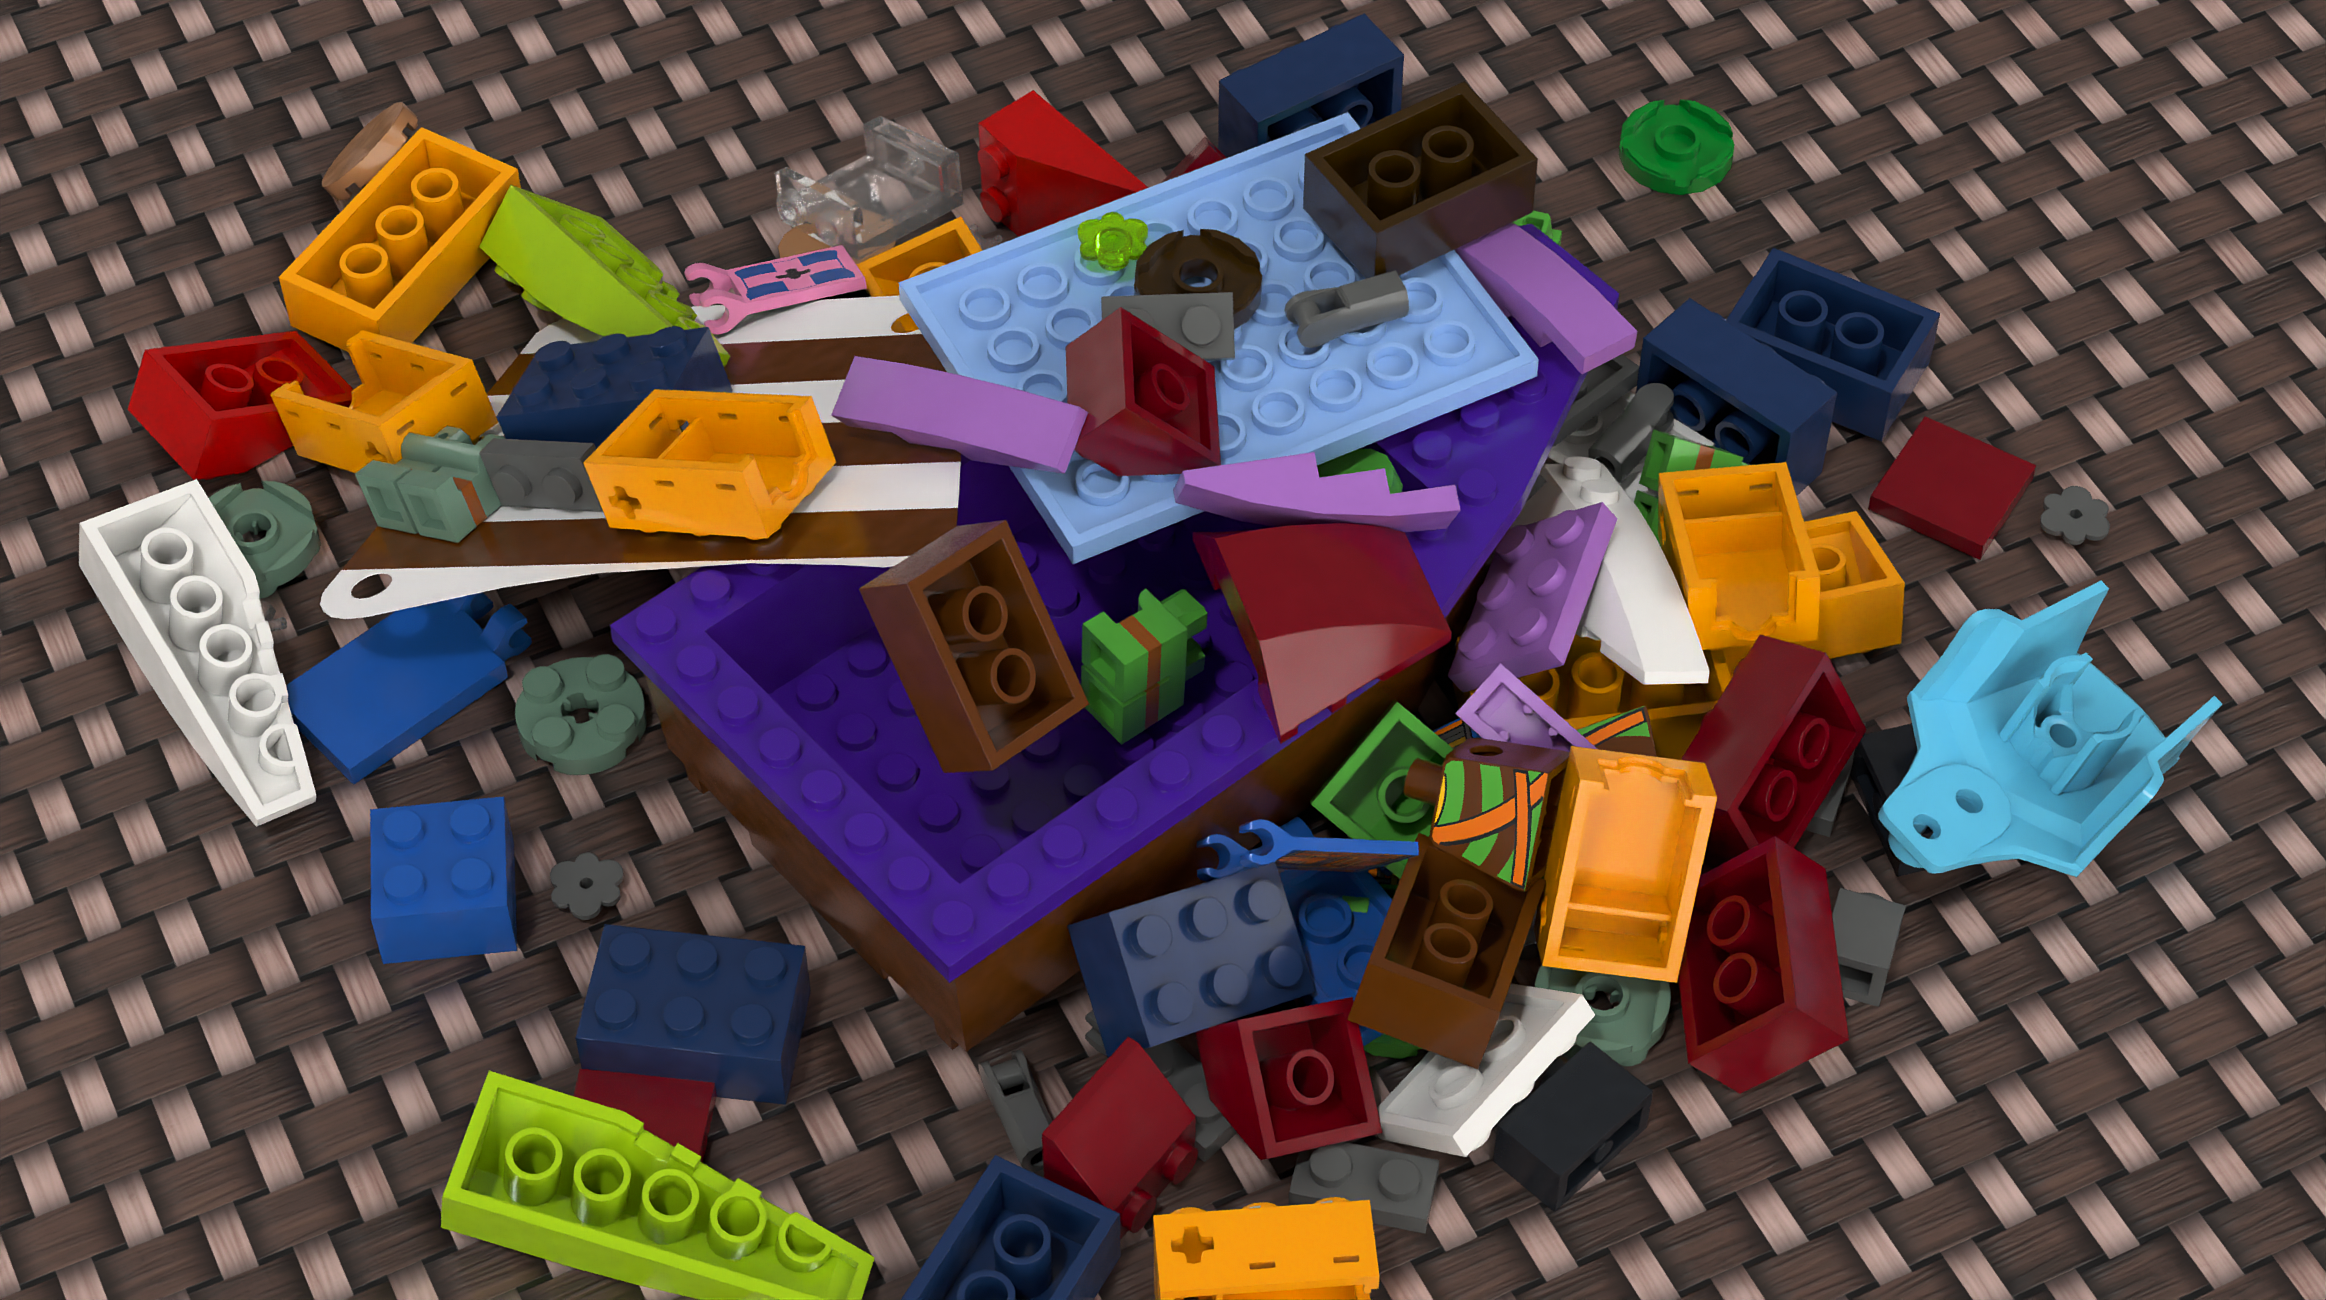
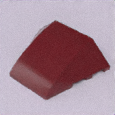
(1323, 610)

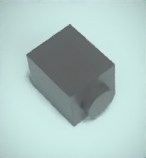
(1865, 942)

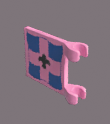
(775, 284)

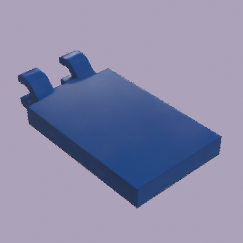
(403, 680)
(1331, 935)

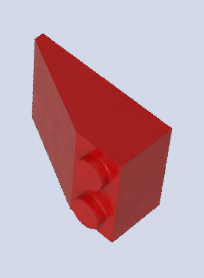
(1044, 167)
(215, 403)

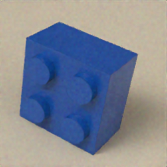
(443, 880)

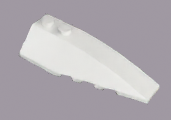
(1635, 595)
(201, 641)

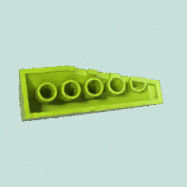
(582, 269)
(628, 1206)

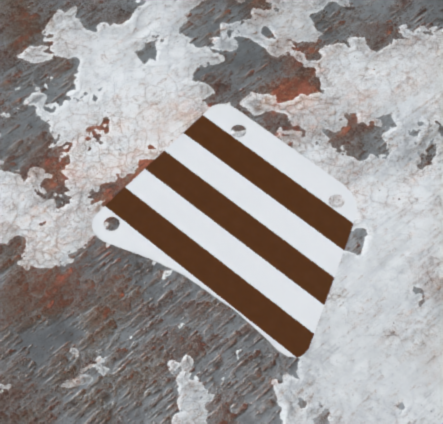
(866, 511)

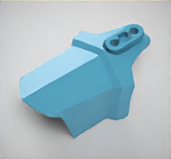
(2026, 747)

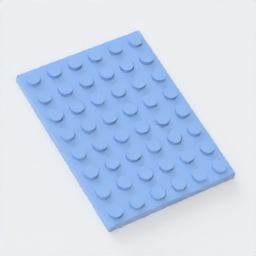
(1024, 300)

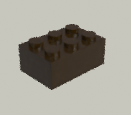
(1419, 182)

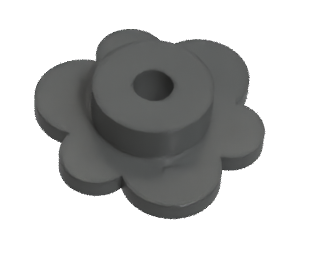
(2075, 516)
(586, 885)

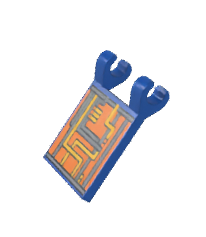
(1301, 852)

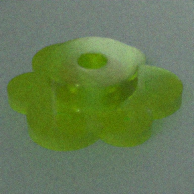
(1112, 240)

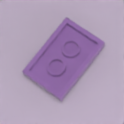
(1533, 596)

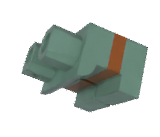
(433, 488)

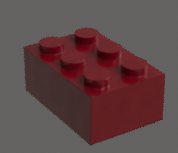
(1774, 746)
(1761, 968)

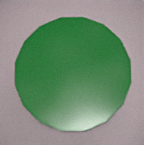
(1676, 147)

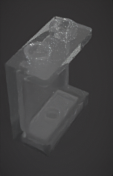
(878, 197)

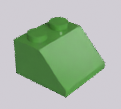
(1368, 786)

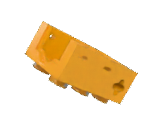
(400, 393)
(726, 474)
(1740, 554)
(1624, 864)
(1267, 1252)

